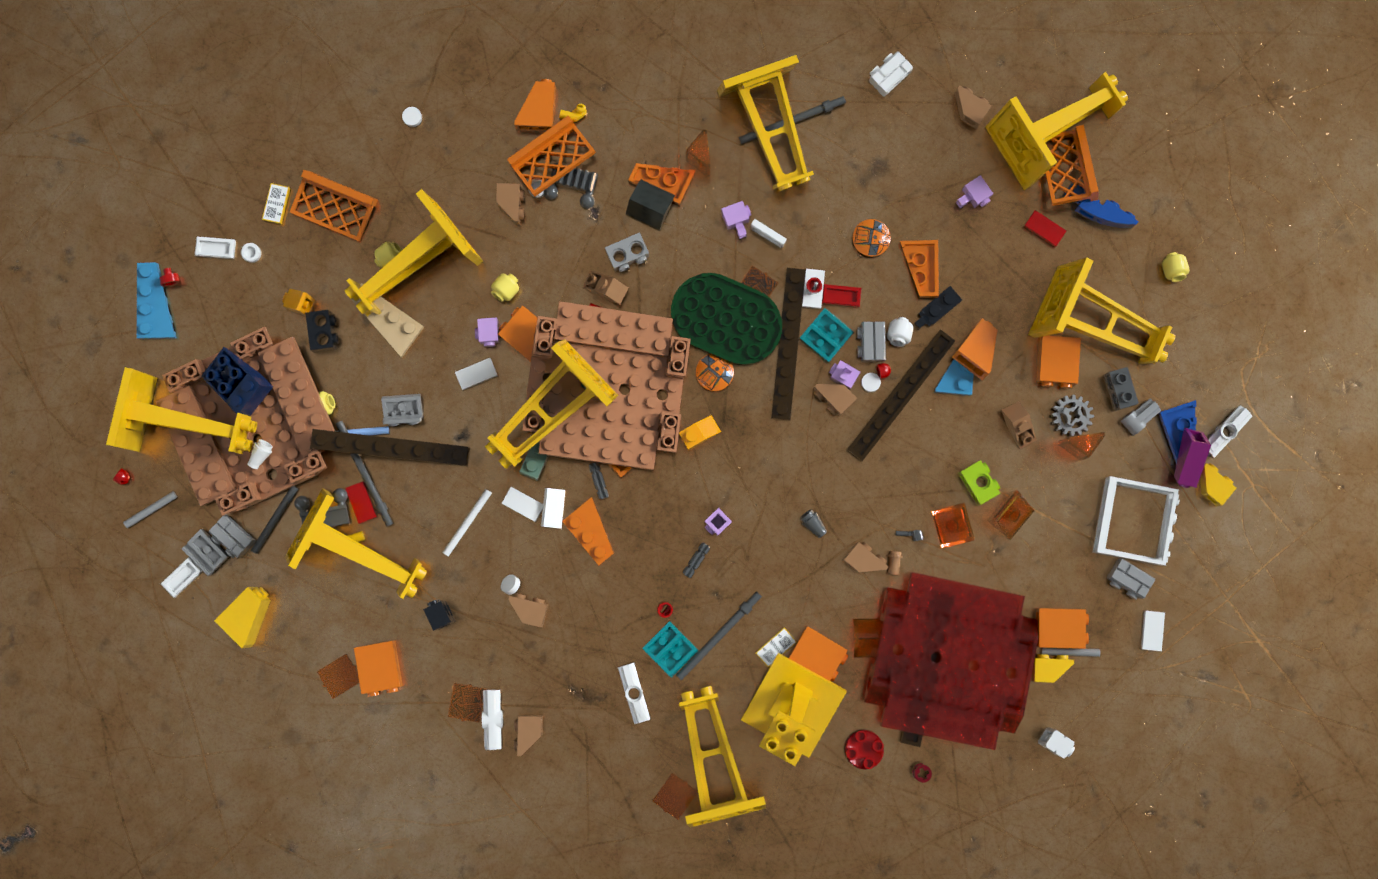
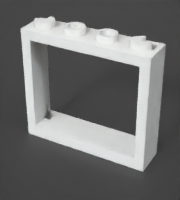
(1168, 521)

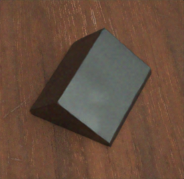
(649, 204)

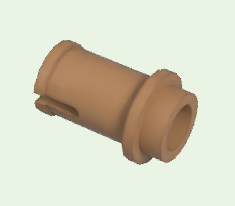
(894, 562)

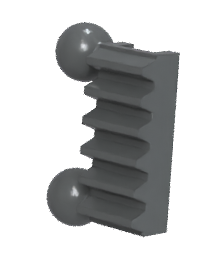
(578, 180)
(334, 516)

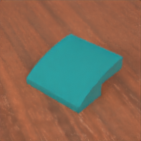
(827, 334)
(670, 649)

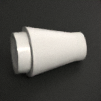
(259, 453)

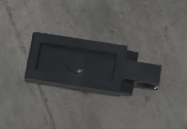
(938, 308)

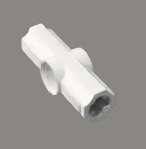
(1234, 423)
(637, 706)
(492, 719)

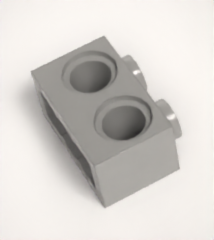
(624, 247)

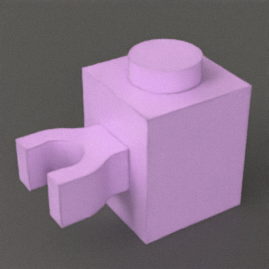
(975, 192)
(735, 217)
(844, 374)

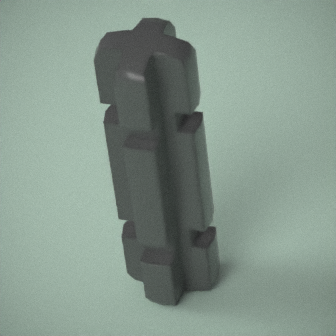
(598, 480)
(696, 560)

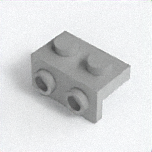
(402, 409)

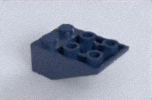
(236, 382)

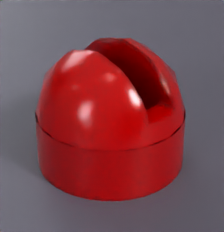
(811, 283)
(883, 370)
(122, 477)
(667, 611)

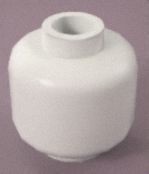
(900, 332)

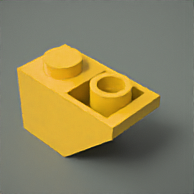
(1215, 486)
(1050, 669)

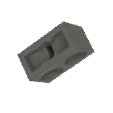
(1121, 389)

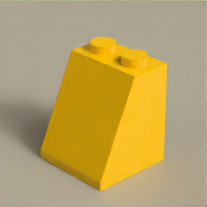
(245, 616)

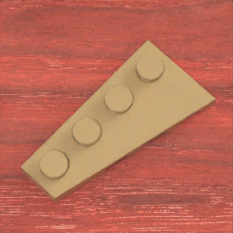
(394, 325)

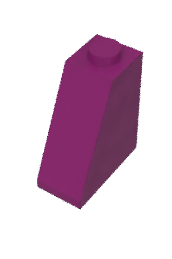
(1191, 458)

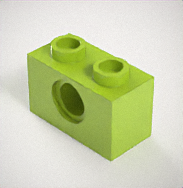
(969, 477)

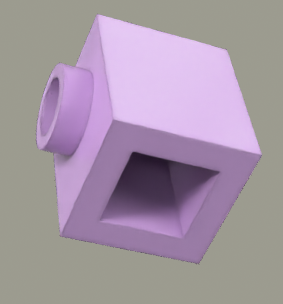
(487, 331)
(717, 522)

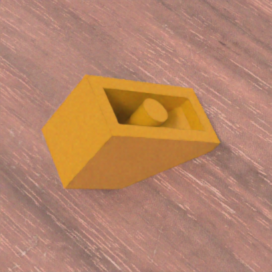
(298, 301)
(699, 432)

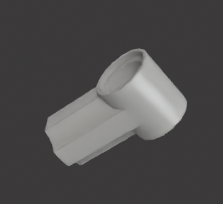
(1137, 419)

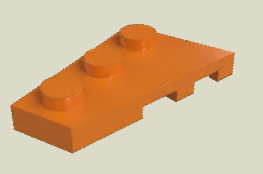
(669, 179)
(923, 265)
(589, 531)

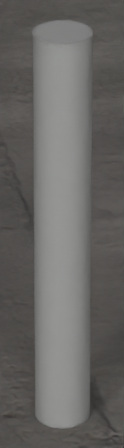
(150, 509)
(1071, 651)

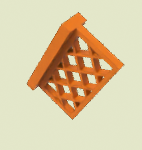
(540, 146)
(1085, 167)
(337, 189)

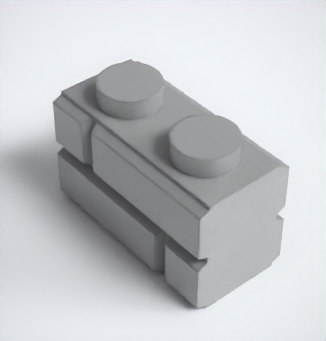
(872, 342)
(231, 536)
(1131, 579)

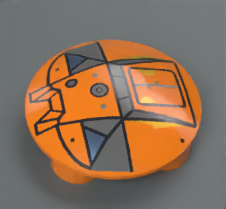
(871, 237)
(714, 372)

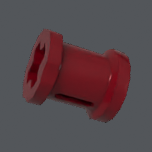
(927, 775)

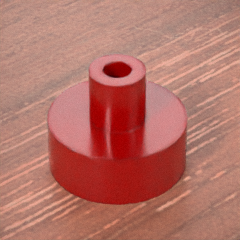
(169, 278)

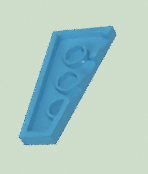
(152, 304)

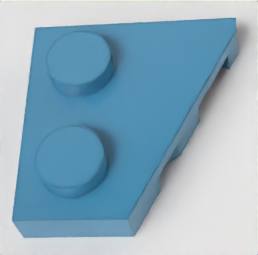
(956, 380)

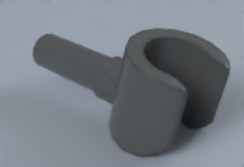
(917, 534)

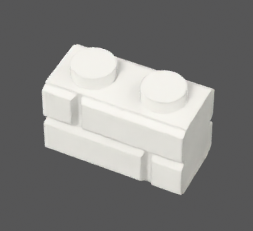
(890, 73)
(1056, 743)

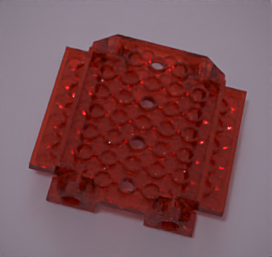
(946, 696)

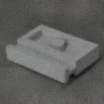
(205, 552)

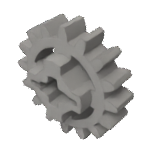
(1076, 408)

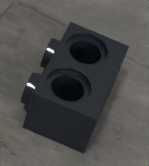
(316, 332)
(439, 614)

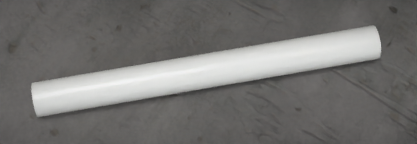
(467, 522)

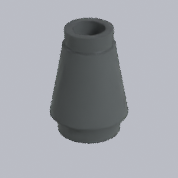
(813, 522)

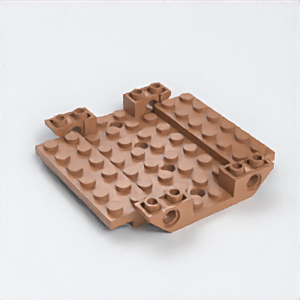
(623, 351)
(282, 419)

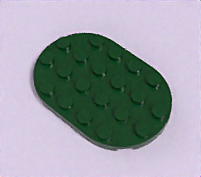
(726, 318)

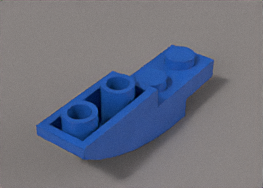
(1105, 213)

